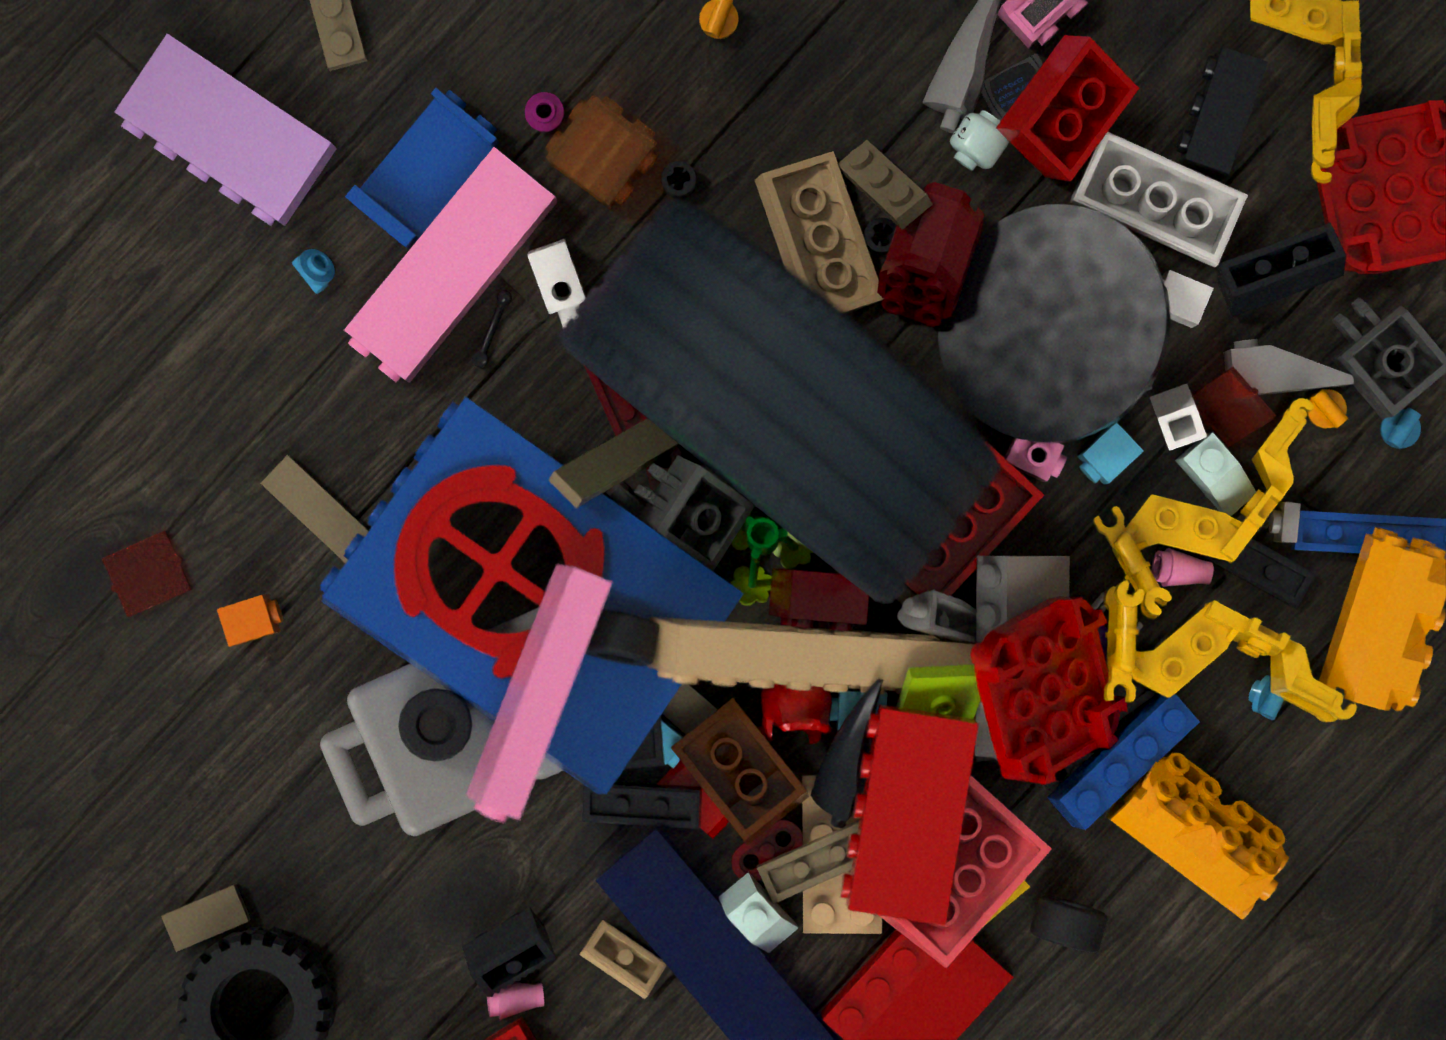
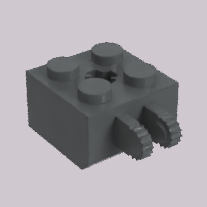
(1365, 358)
(694, 510)

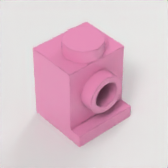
(1020, 457)

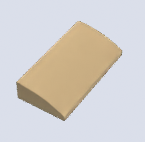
(820, 231)

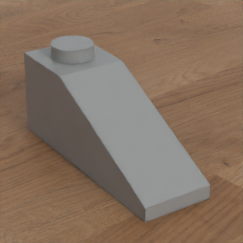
(1281, 371)

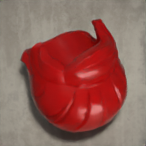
(796, 710)

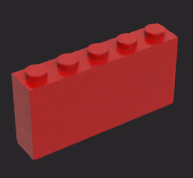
(909, 814)

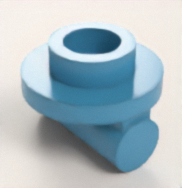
(315, 269)
(1401, 429)
(1263, 700)

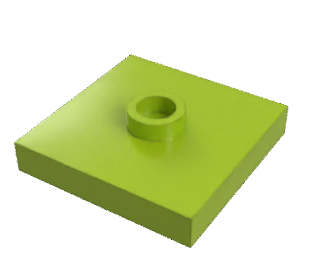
(941, 690)

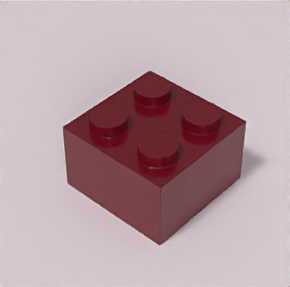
(816, 596)

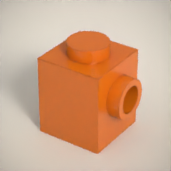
(250, 619)

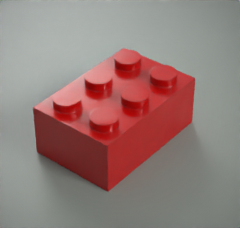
(1067, 107)

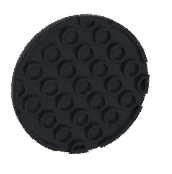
(1056, 324)

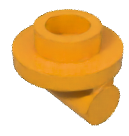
(718, 18)
(1328, 409)

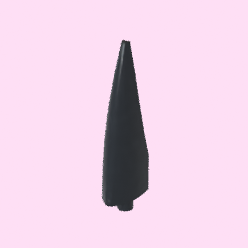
(839, 773)

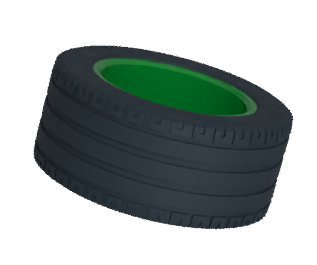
(782, 397)

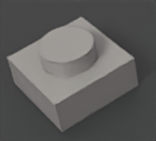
(1285, 522)

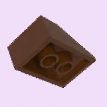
(740, 771)

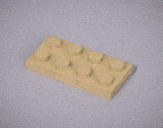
(822, 903)

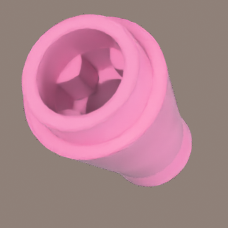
(1178, 568)
(515, 999)

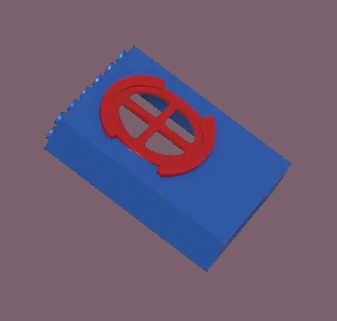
(393, 599)

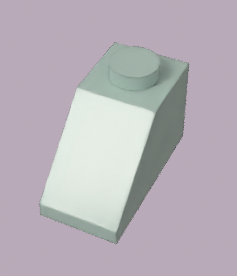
(1217, 474)
(755, 915)

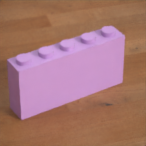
(224, 131)

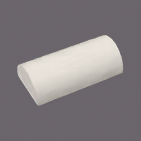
(1159, 198)

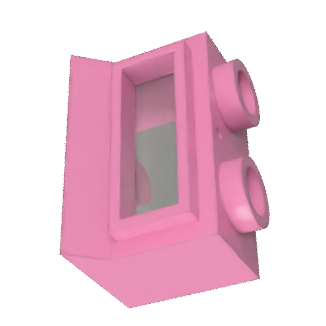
(1037, 18)

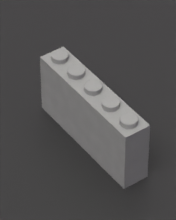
(1004, 591)

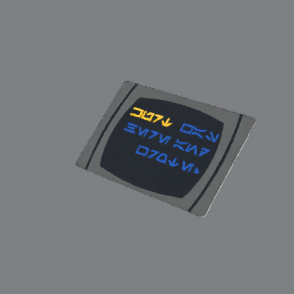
(1006, 86)

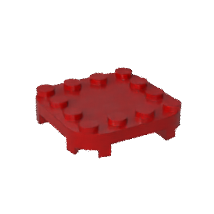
(1389, 188)
(1045, 689)

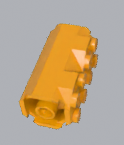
(1385, 621)
(1216, 846)

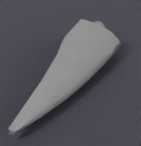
(962, 70)
(940, 616)

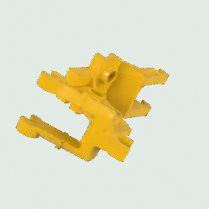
(1325, 23)
(1200, 528)
(1199, 644)

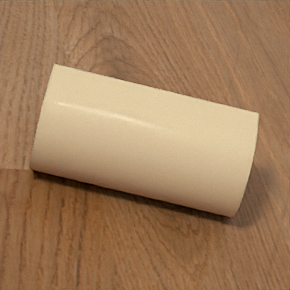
(623, 959)

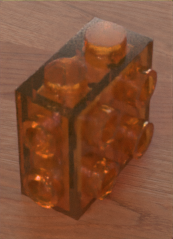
(602, 150)

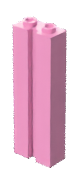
(450, 266)
(537, 692)

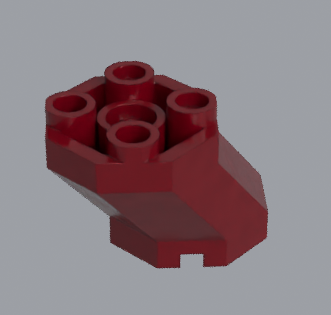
(931, 257)

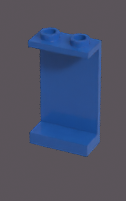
(425, 168)

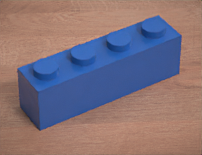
(1115, 770)

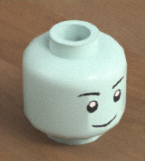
(978, 141)

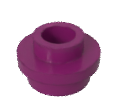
(544, 124)

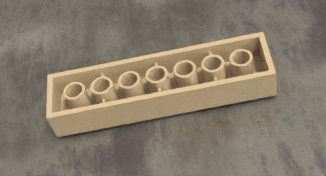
(795, 655)

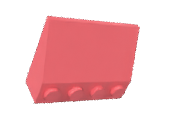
(991, 863)

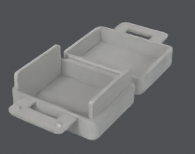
(416, 790)

